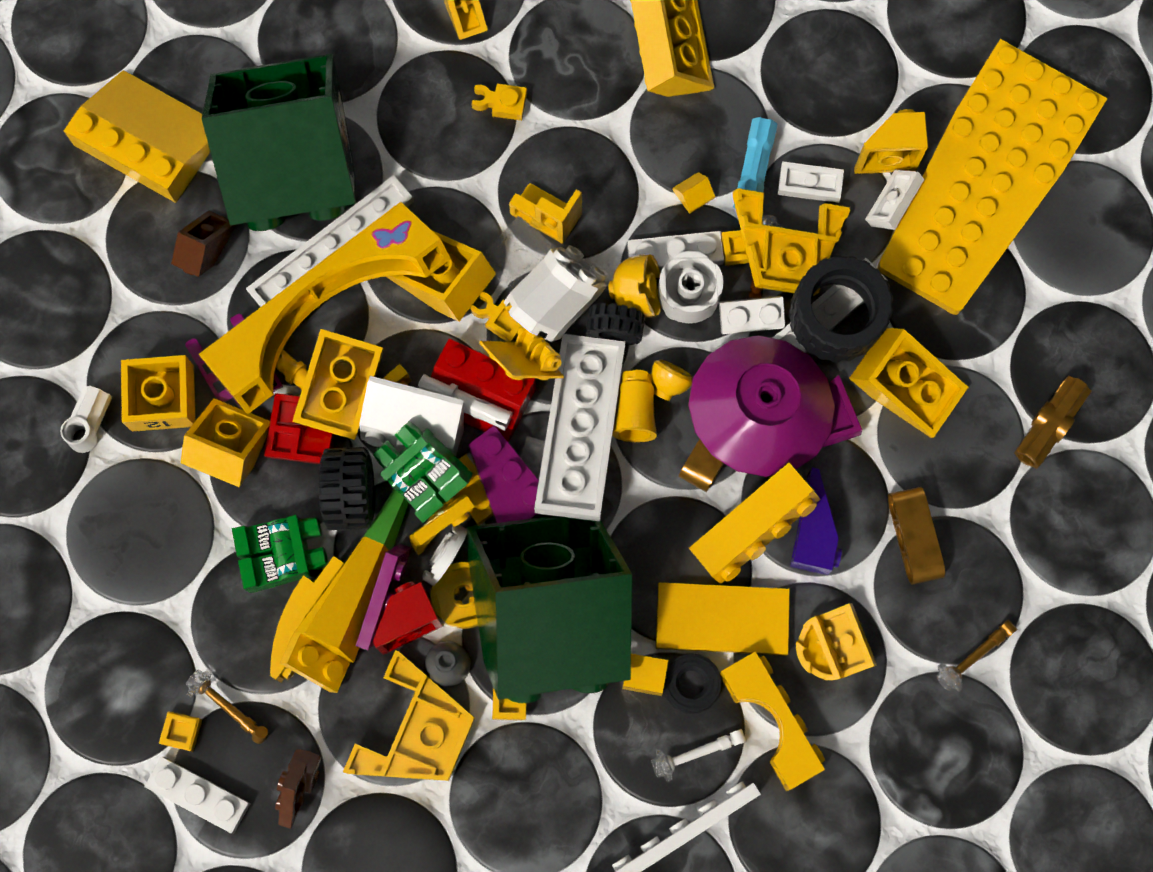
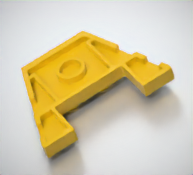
(784, 255)
(428, 735)

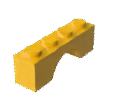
(795, 757)

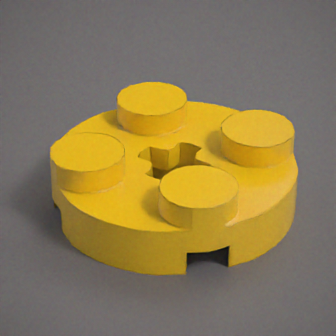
(443, 597)

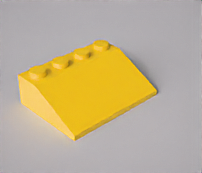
(142, 134)

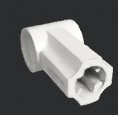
(87, 416)

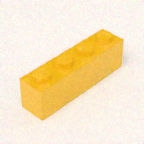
(755, 524)

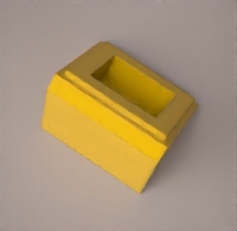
(694, 192)

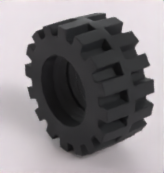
(615, 323)

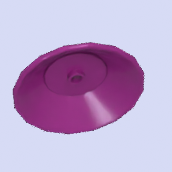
(745, 429)

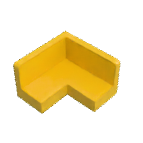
(547, 212)

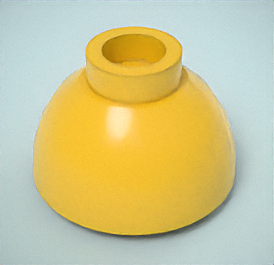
(669, 379)

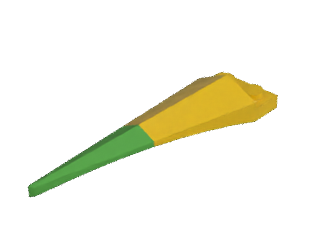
(329, 633)

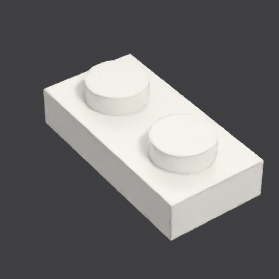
(810, 182)
(894, 199)
(752, 314)

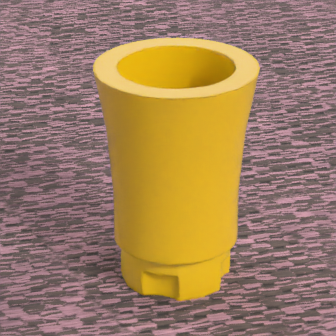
(635, 408)

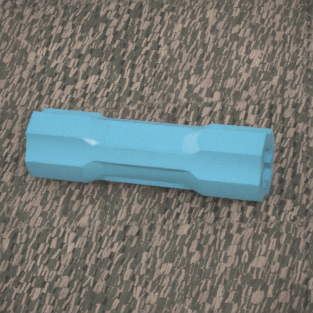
(757, 156)

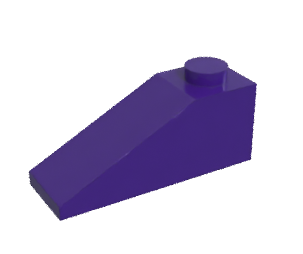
(816, 534)

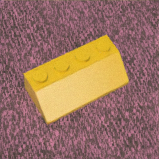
(672, 46)

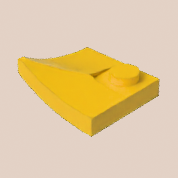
(452, 512)

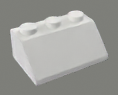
(393, 404)

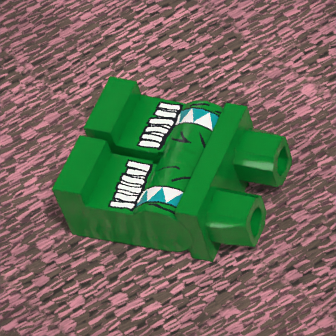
(423, 470)
(277, 552)

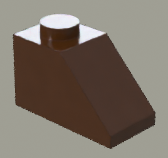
(201, 243)

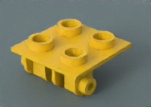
(526, 357)

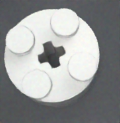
(706, 281)

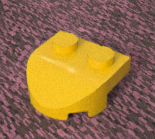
(834, 645)

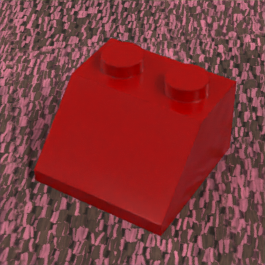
(406, 618)

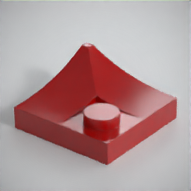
(293, 440)

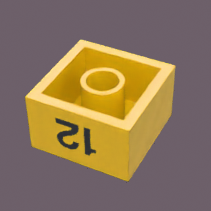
(158, 393)

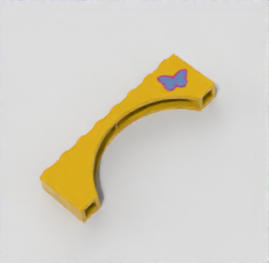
(249, 352)

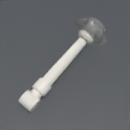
(665, 765)

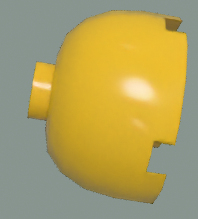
(636, 284)

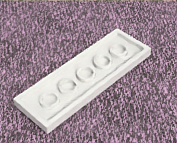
(580, 428)

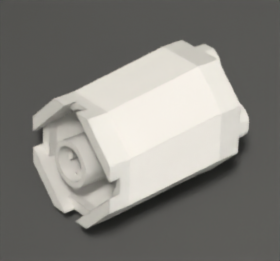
(556, 292)

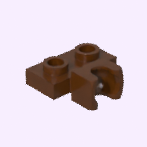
(292, 784)

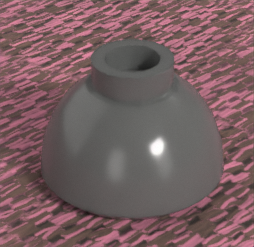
(447, 664)

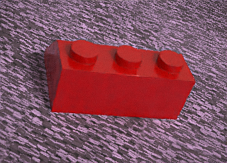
(485, 380)

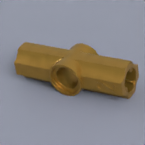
(1052, 422)

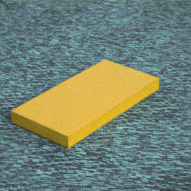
(722, 618)

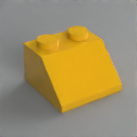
(895, 144)
(224, 442)

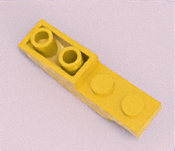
(298, 606)

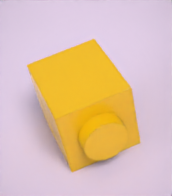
(647, 675)

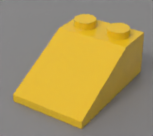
(455, 284)
(909, 381)
(337, 384)

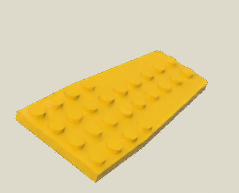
(988, 175)

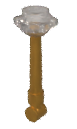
(951, 677)
(200, 683)

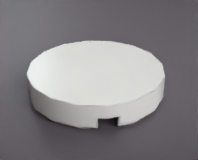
(445, 554)

